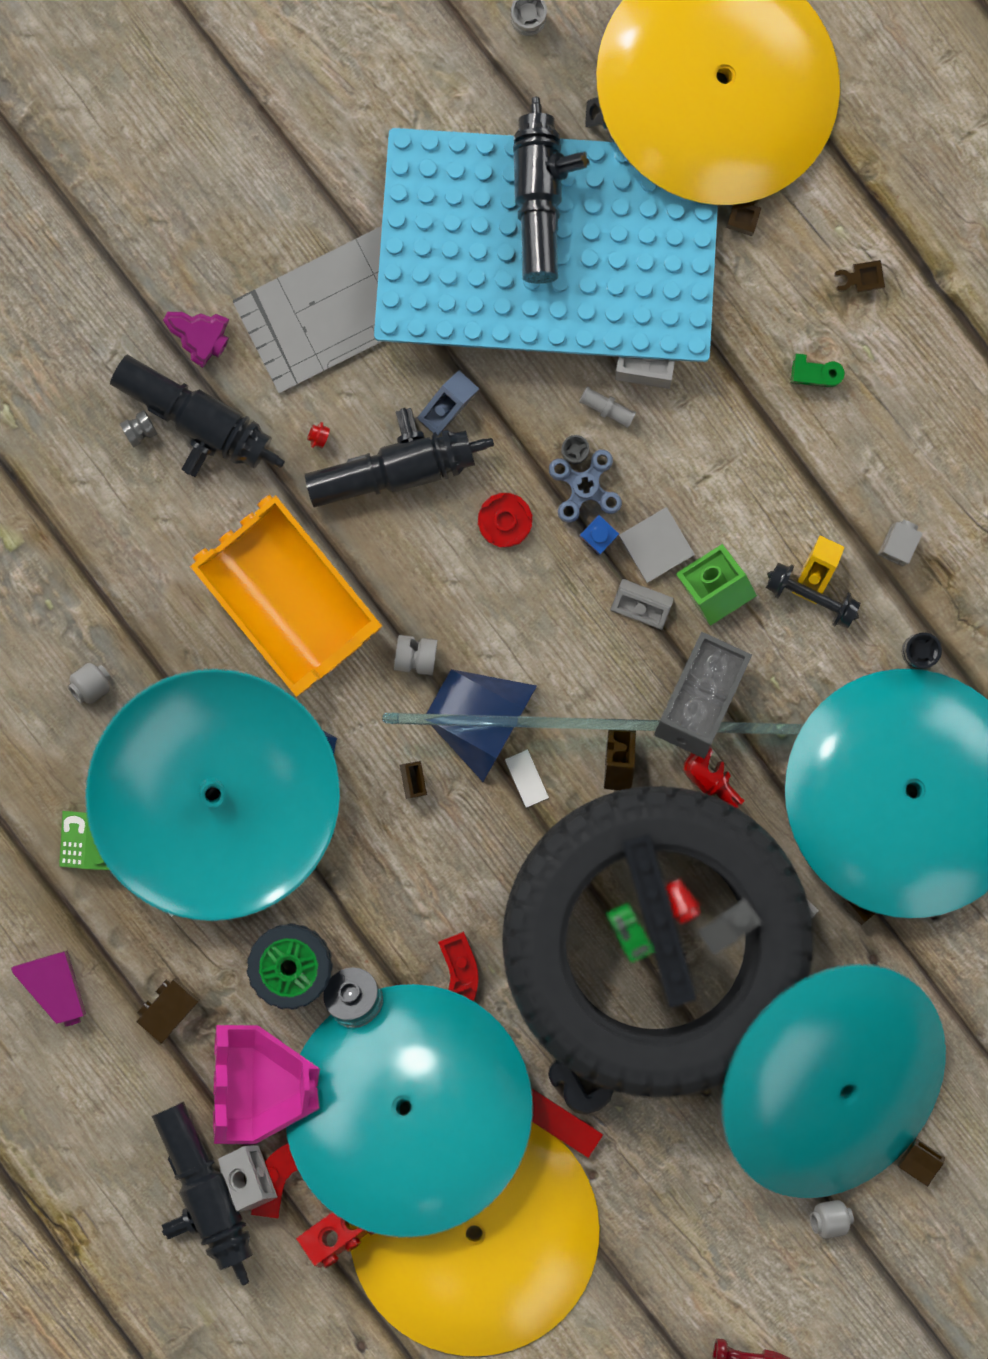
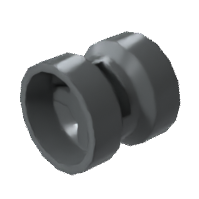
(138, 428)
(577, 446)

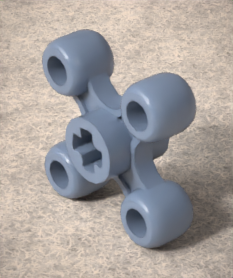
(575, 479)

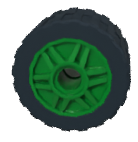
(284, 988)

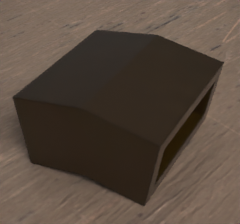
(404, 768)
(921, 1162)

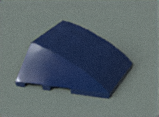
(478, 695)

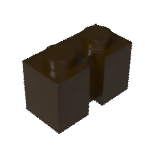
(619, 759)
(167, 1010)

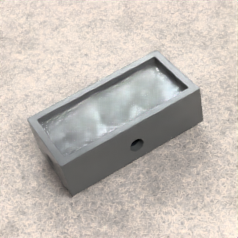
(702, 695)

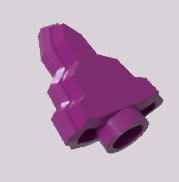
(199, 334)

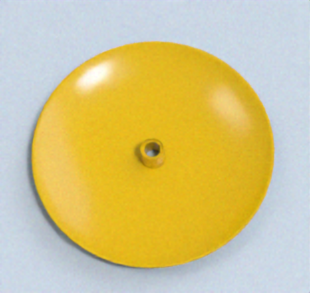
(710, 136)
(509, 1281)

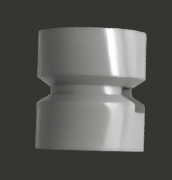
(528, 16)
(415, 655)

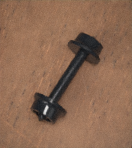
(845, 611)

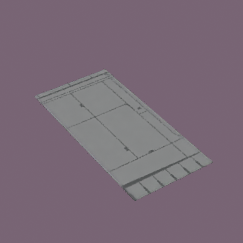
(315, 312)

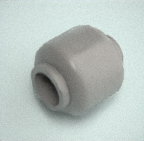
(89, 683)
(831, 1219)

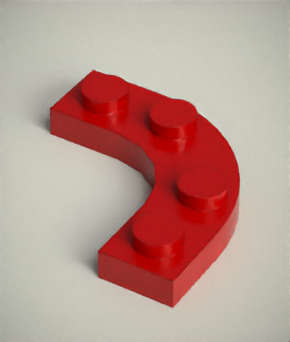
(461, 965)
(280, 1167)

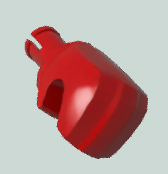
(711, 783)

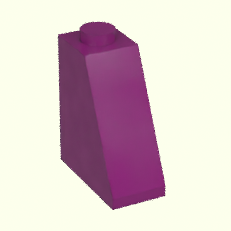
(53, 986)

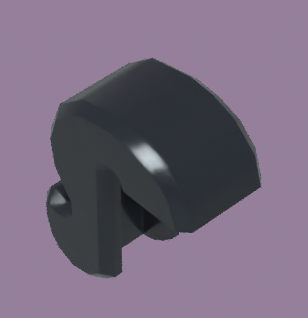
(574, 1092)

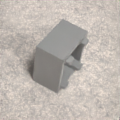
(645, 371)

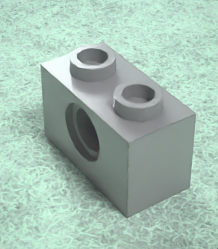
(900, 542)
(258, 1187)

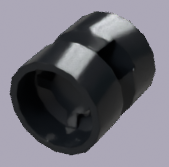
(921, 650)

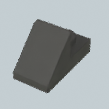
(729, 927)

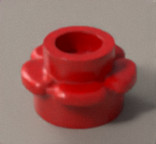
(318, 435)

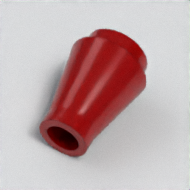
(682, 902)

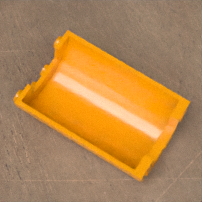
(286, 595)

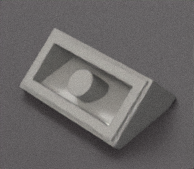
(642, 604)

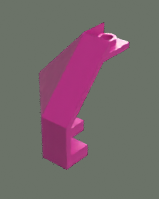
(258, 1085)

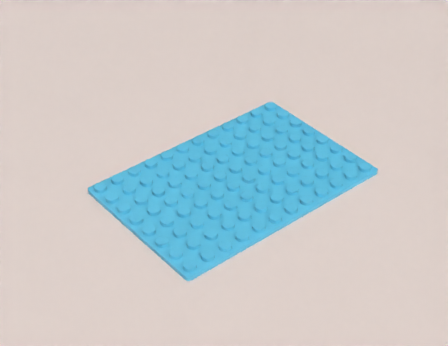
(627, 255)

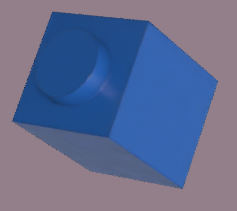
(599, 535)

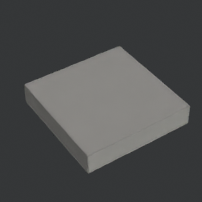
(656, 545)

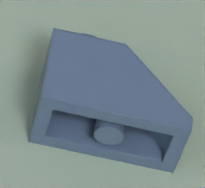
(448, 402)

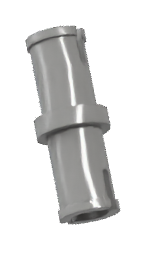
(607, 407)

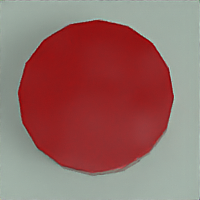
(505, 520)

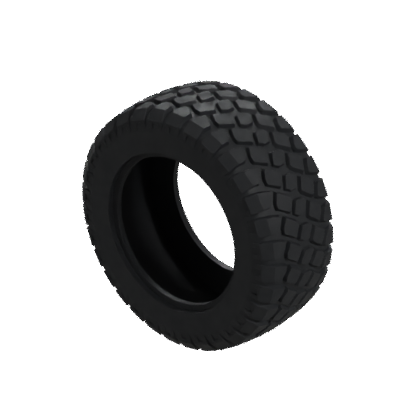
(555, 875)

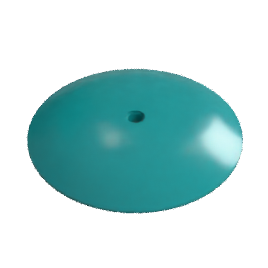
(852, 799)
(225, 852)
(833, 1081)
(463, 1126)

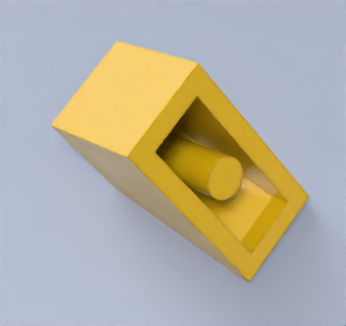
(820, 565)

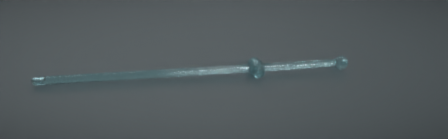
(575, 723)

